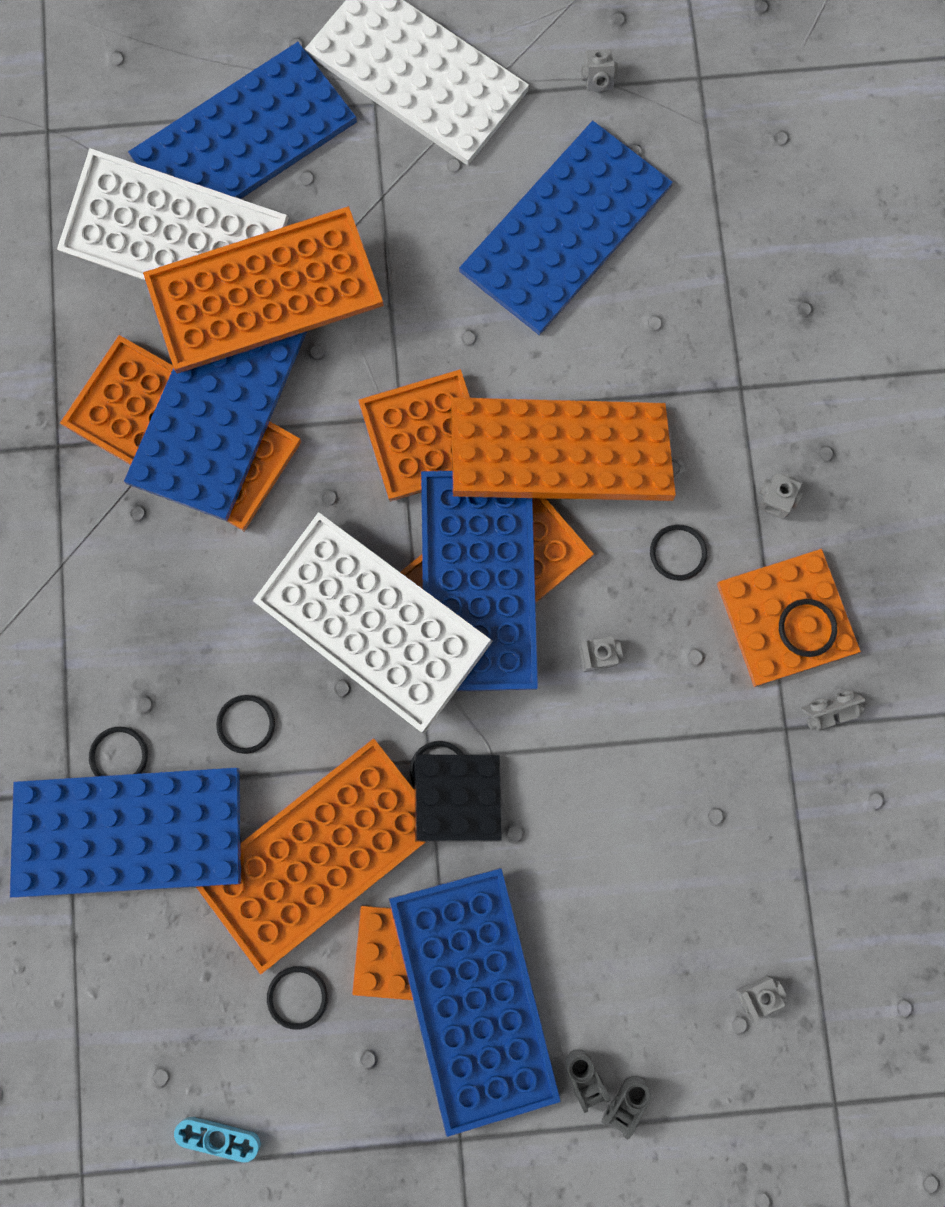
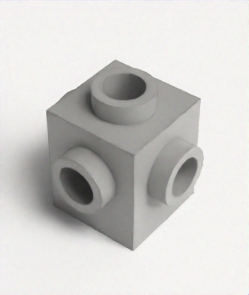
(599, 70)
(780, 495)

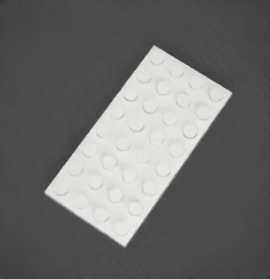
(419, 73)
(147, 219)
(372, 622)

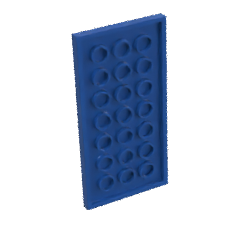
(251, 127)
(565, 227)
(212, 427)
(483, 570)
(126, 833)
(474, 1001)

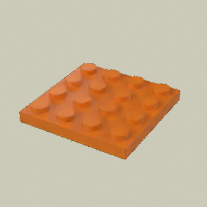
(412, 430)
(759, 598)

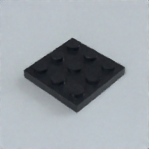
(457, 798)

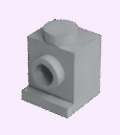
(590, 657)
(751, 997)

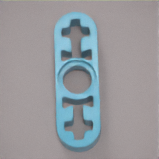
(198, 1127)

